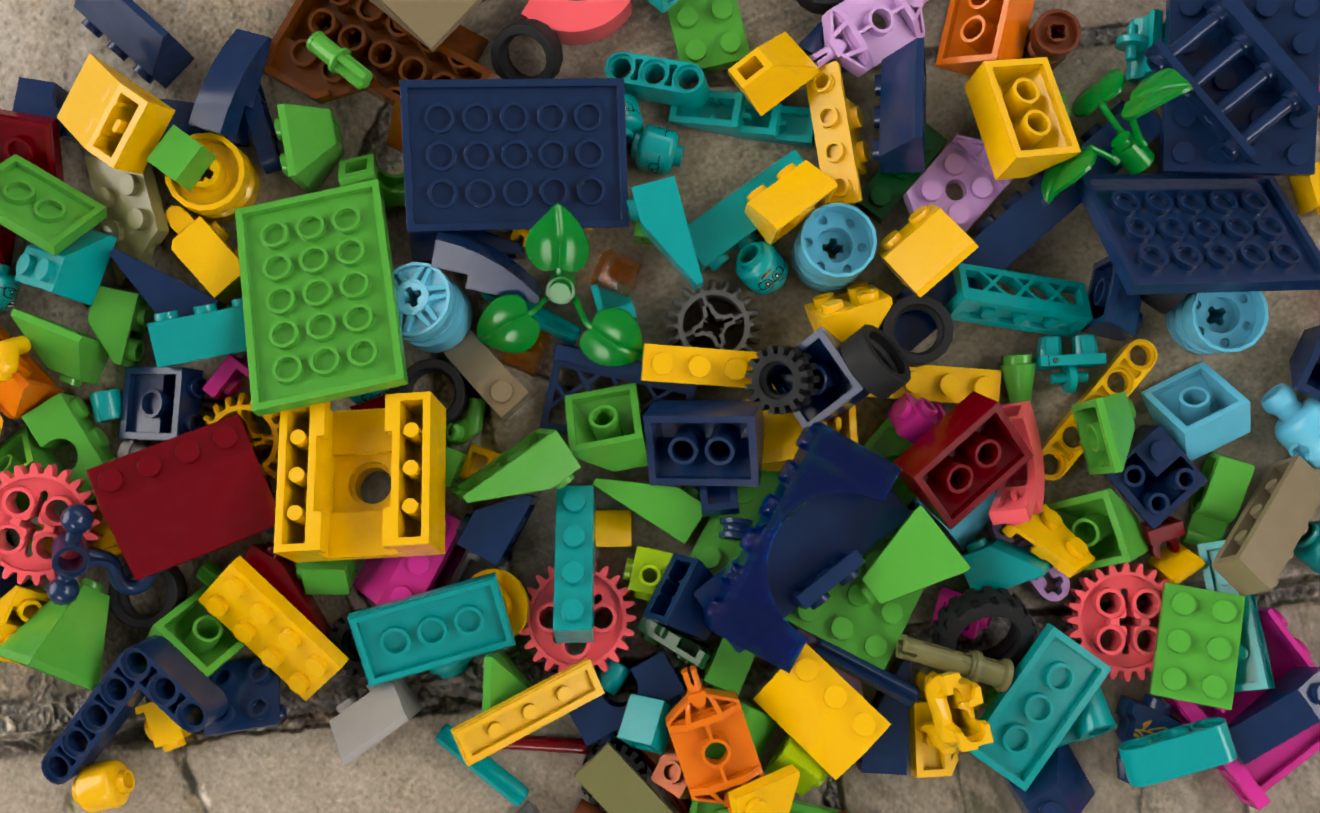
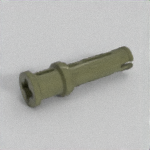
(969, 665)

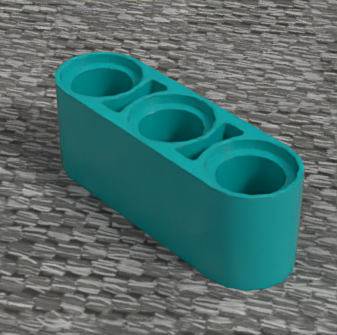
(670, 89)
(1177, 751)

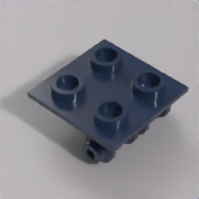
(251, 697)

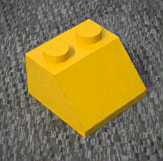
(788, 200)
(925, 249)

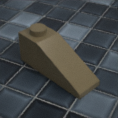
(488, 376)

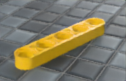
(1132, 376)

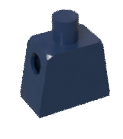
(674, 599)

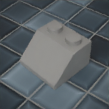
(372, 717)

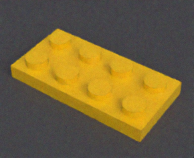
(272, 628)

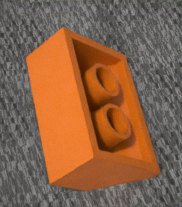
(983, 32)
(27, 388)

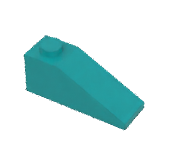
(665, 225)

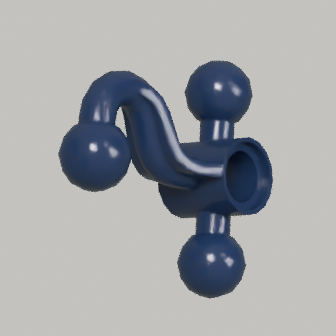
(64, 588)

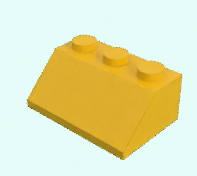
(1021, 117)
(822, 712)

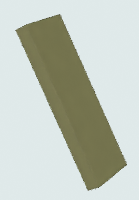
(618, 784)

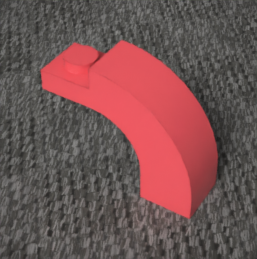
(579, 20)
(1024, 490)

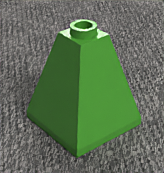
(912, 560)
(65, 638)

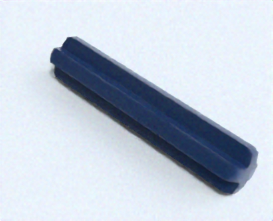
(868, 673)

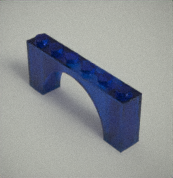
(744, 606)

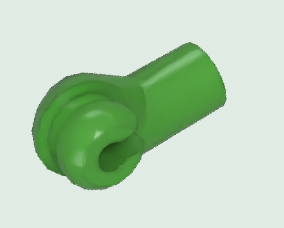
(469, 426)

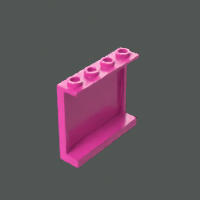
(1260, 774)

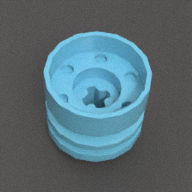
(848, 236)
(431, 307)
(1233, 323)

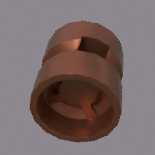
(1053, 36)

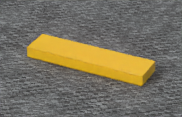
(527, 711)

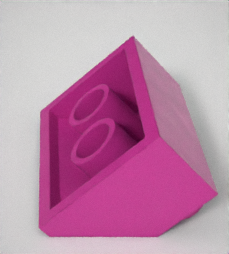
(402, 577)

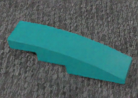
(735, 116)

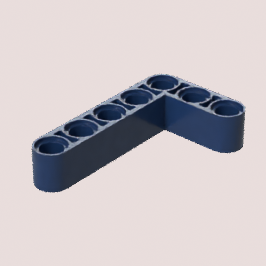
(147, 669)

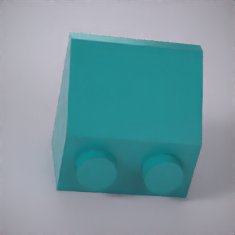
(72, 272)

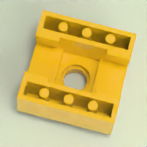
(322, 471)

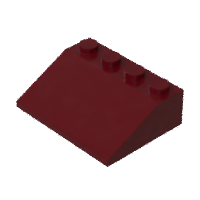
(185, 496)

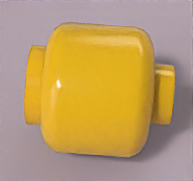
(103, 786)

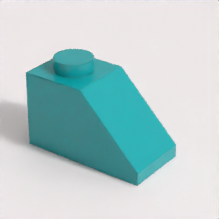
(1001, 564)

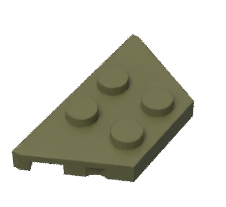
(133, 211)

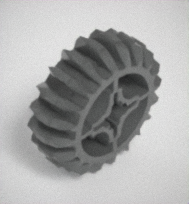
(702, 298)

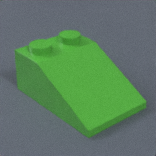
(527, 467)

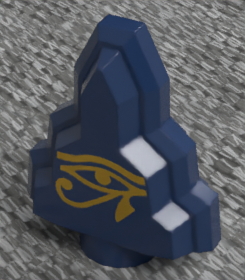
(1140, 720)

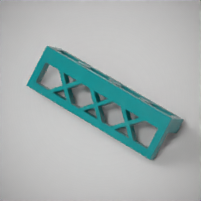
(1021, 310)
(1253, 664)

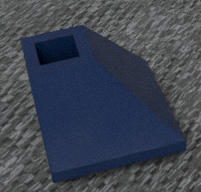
(1156, 475)

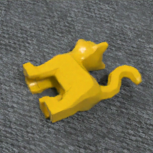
(952, 711)

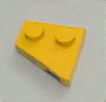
(766, 794)

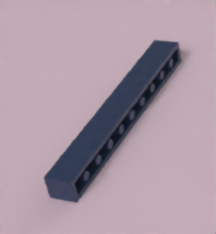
(1019, 227)

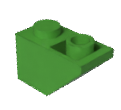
(120, 324)

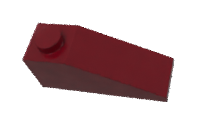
(282, 576)

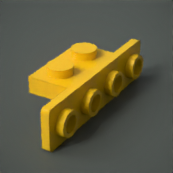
(837, 133)

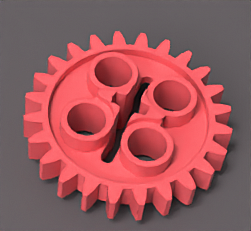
(11, 516)
(1091, 621)
(606, 640)

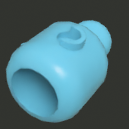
(1297, 423)

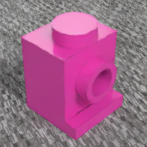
(914, 417)

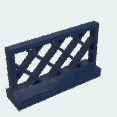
(574, 358)

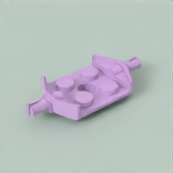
(857, 42)
(963, 164)

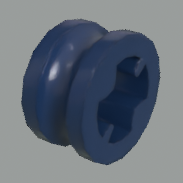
(734, 528)

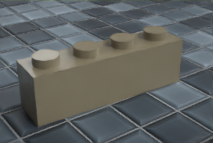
(1270, 527)

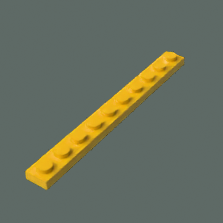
(729, 368)

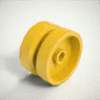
(225, 186)

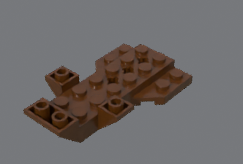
(381, 37)

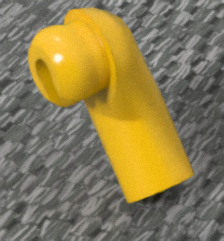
(9, 355)

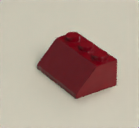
(963, 458)

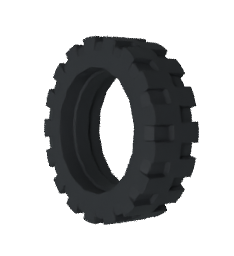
(983, 604)

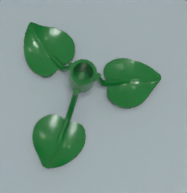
(1127, 147)
(561, 245)

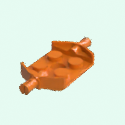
(708, 718)

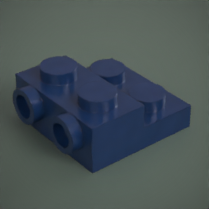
(161, 402)

